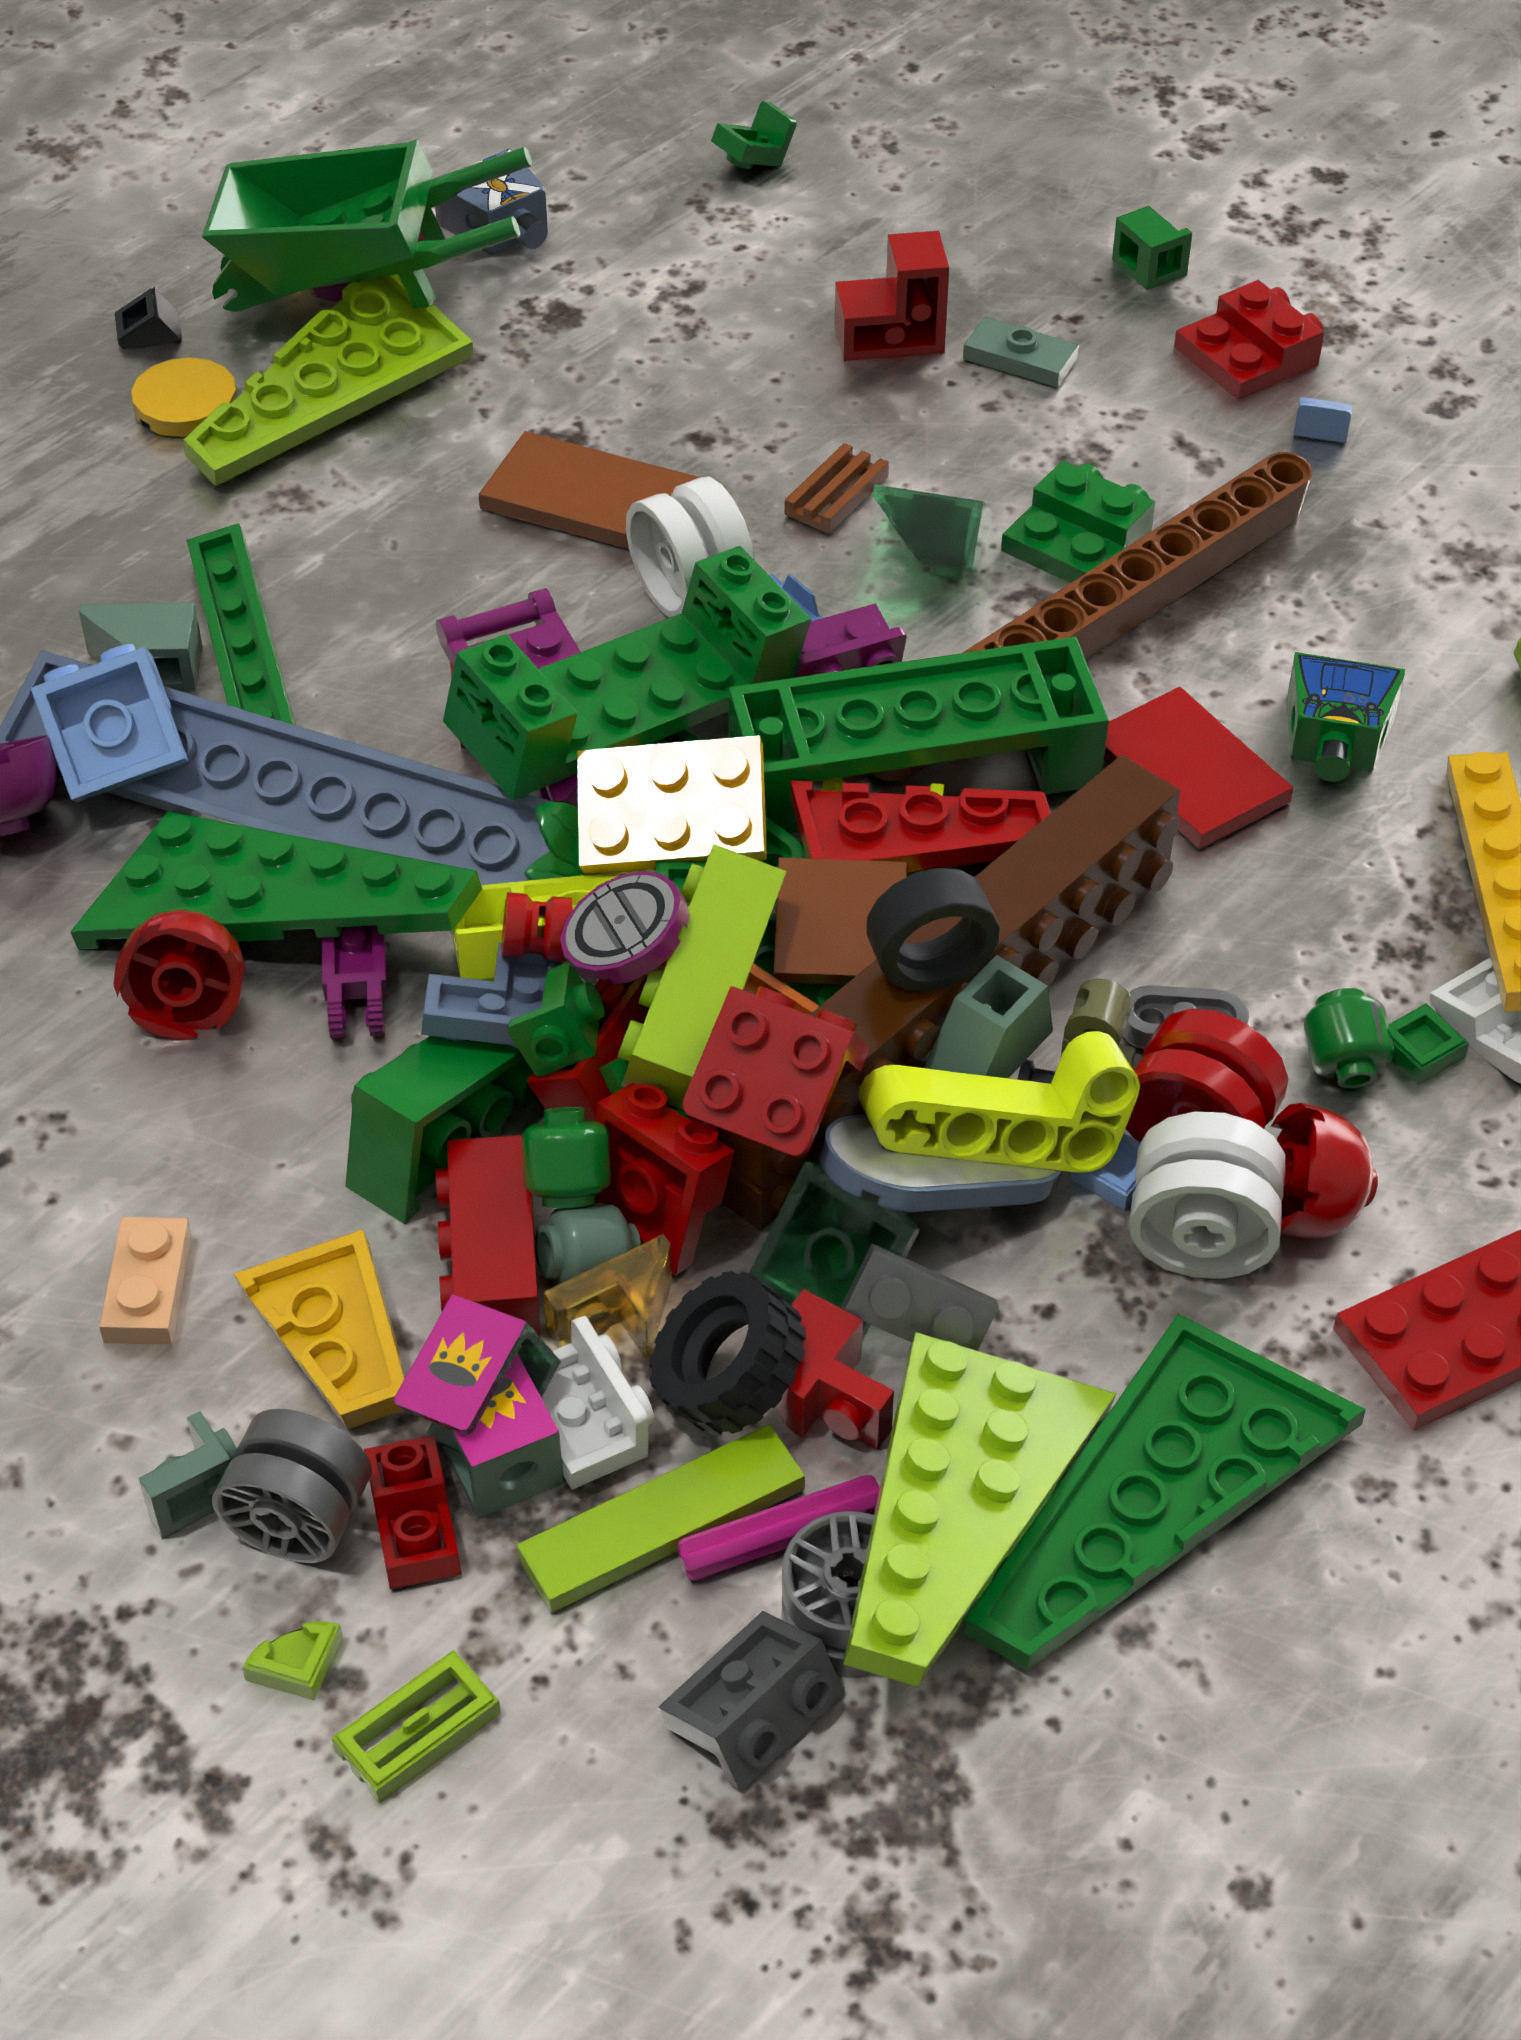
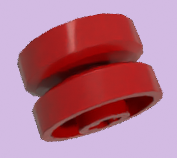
(1207, 1065)

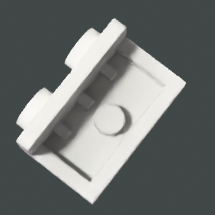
(595, 1409)

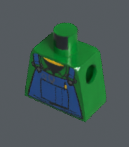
(1340, 712)

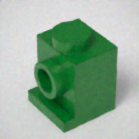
(1150, 247)

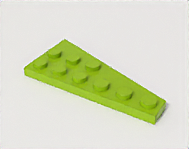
(327, 374)
(959, 1487)

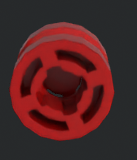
(521, 926)

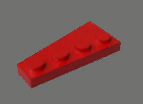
(913, 826)

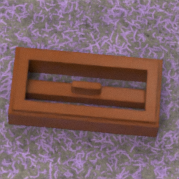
(828, 484)

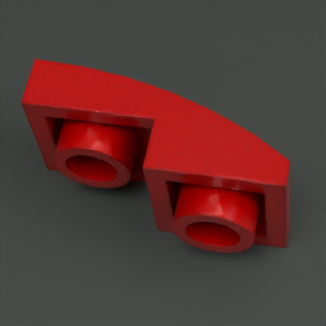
(412, 1512)

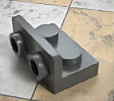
(755, 1697)

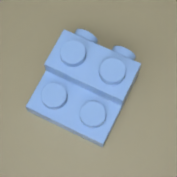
(109, 722)

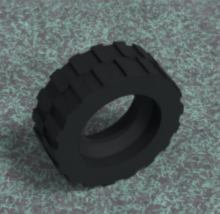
(757, 1373)

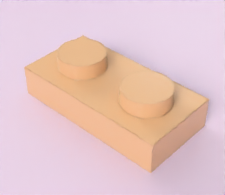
(145, 1280)

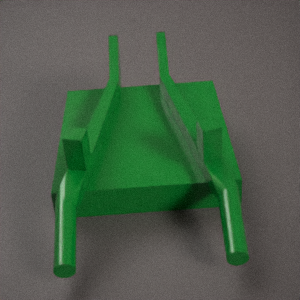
(342, 221)

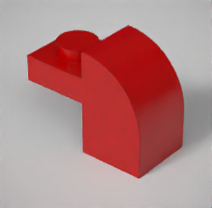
(827, 1380)

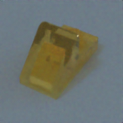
(621, 1290)

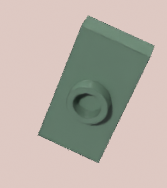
(1020, 352)

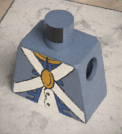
(511, 195)

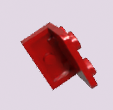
(772, 1069)

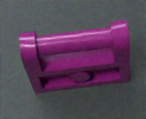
(542, 644)

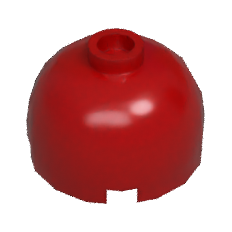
(180, 974)
(1325, 1172)

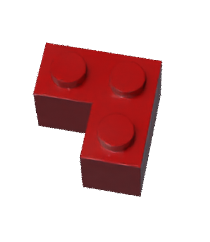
(898, 312)

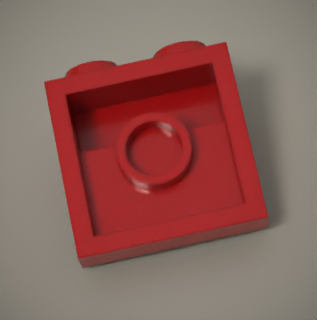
(1252, 340)
(662, 1168)

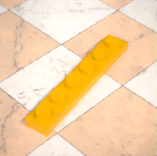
(1491, 834)

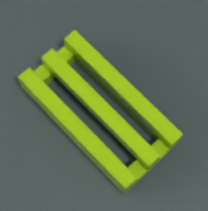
(432, 1746)

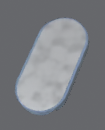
(922, 1182)

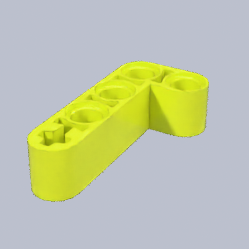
(1009, 1121)

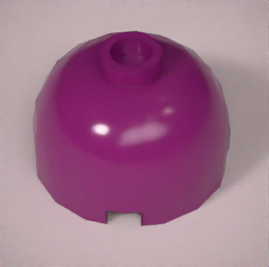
(26, 781)

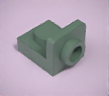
(184, 1485)

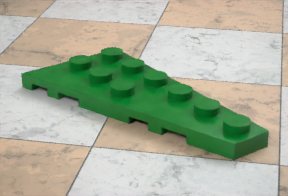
(274, 883)
(1168, 1467)

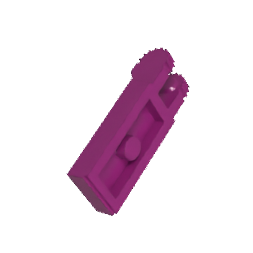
(355, 969)

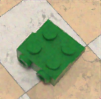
(1078, 521)

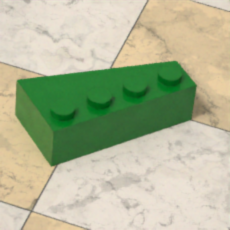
(419, 1103)

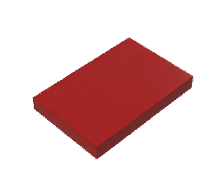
(1217, 774)

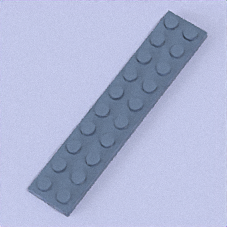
(319, 787)

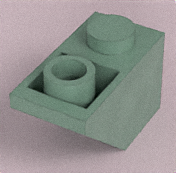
(164, 629)
(993, 1023)

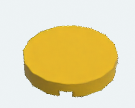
(181, 394)

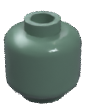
(582, 1239)

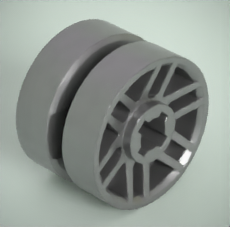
(292, 1485)
(824, 1578)

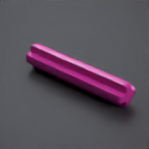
(771, 1528)

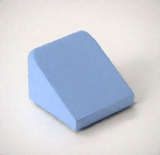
(1323, 420)

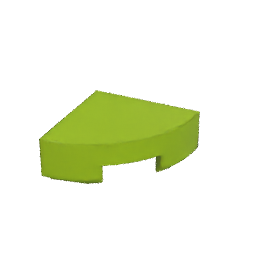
(296, 1659)

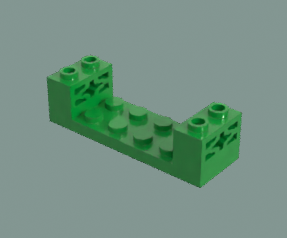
(629, 690)
(927, 714)

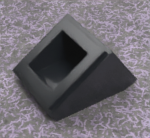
(147, 321)

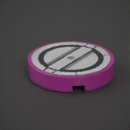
(624, 927)

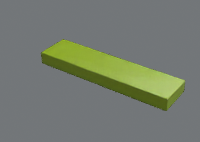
(655, 1516)

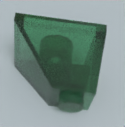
(938, 528)
(825, 1238)

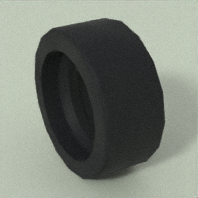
(919, 901)

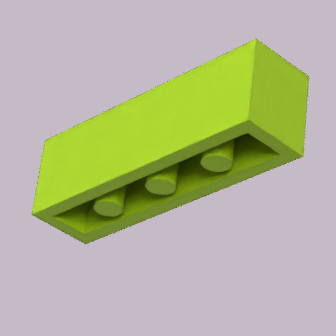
(725, 927)

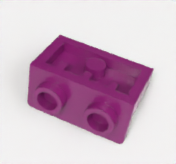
(850, 642)

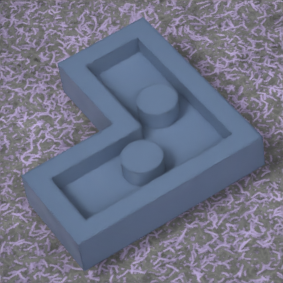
(483, 1008)

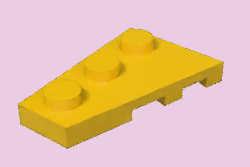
(333, 1324)

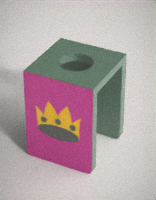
(511, 1449)

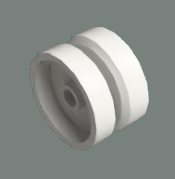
(678, 530)
(1208, 1195)

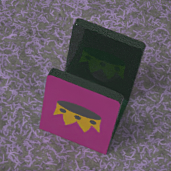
(466, 1364)

